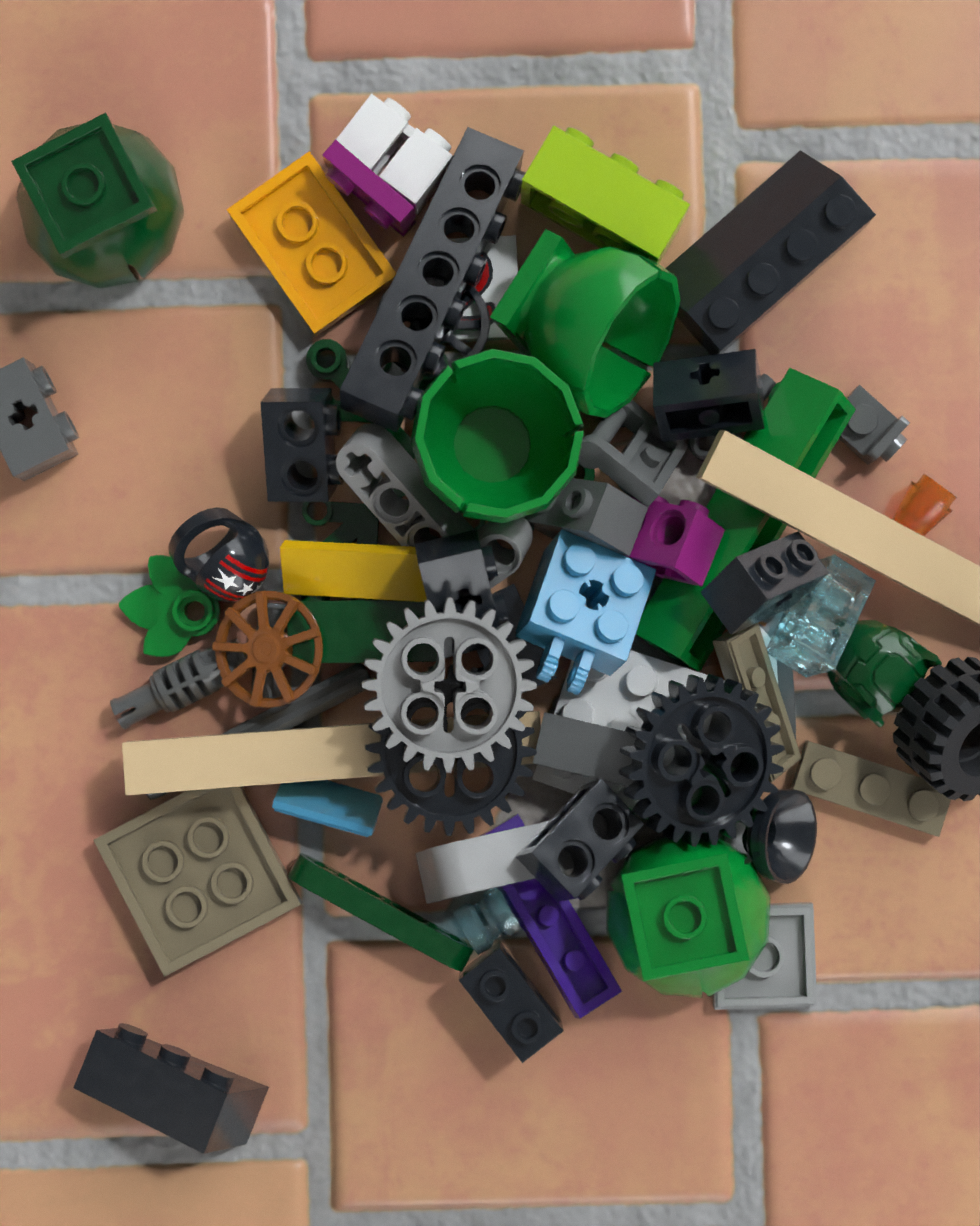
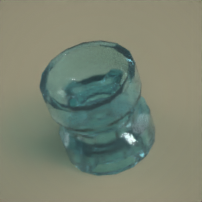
(498, 915)

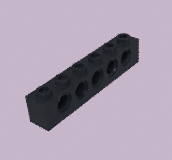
(476, 165)

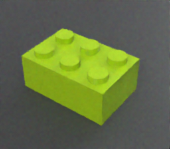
(602, 196)

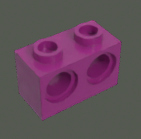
(677, 540)

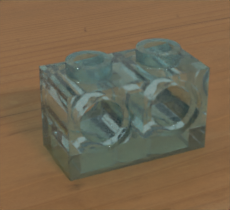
(820, 624)

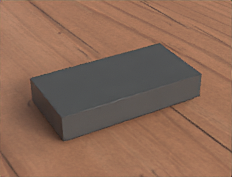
(583, 748)

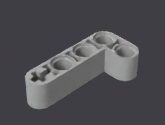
(423, 508)
(484, 862)

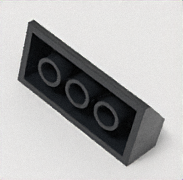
(765, 250)

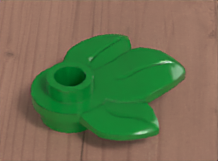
(164, 609)

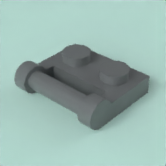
(644, 462)

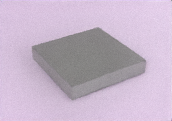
(785, 968)

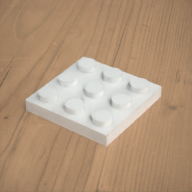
(613, 704)

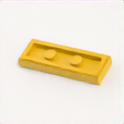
(351, 570)

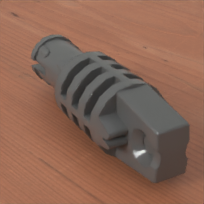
(175, 686)

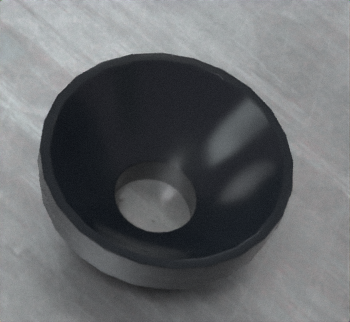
(782, 836)

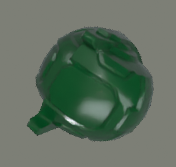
(879, 669)

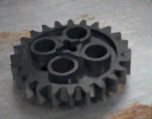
(668, 790)
(463, 804)

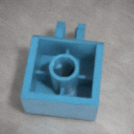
(555, 614)

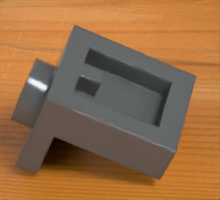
(872, 428)

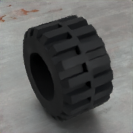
(942, 729)

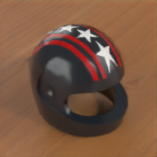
(230, 568)

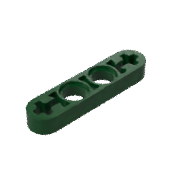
(381, 912)

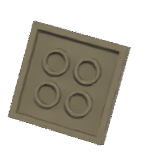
(197, 874)

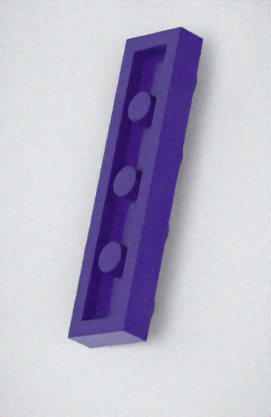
(560, 941)

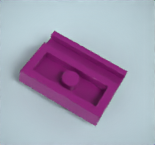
(381, 200)

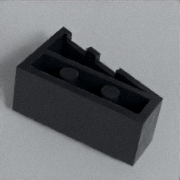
(170, 1089)

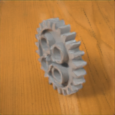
(400, 685)

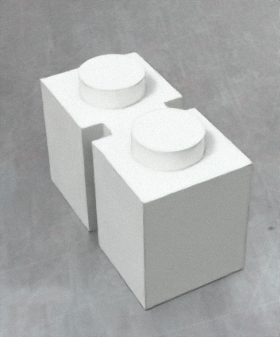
(377, 135)

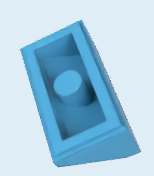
(330, 805)

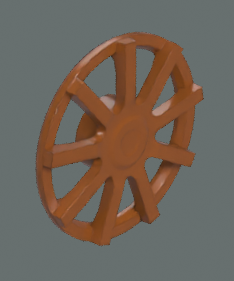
(267, 649)

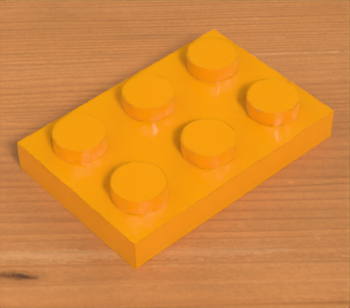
(312, 243)

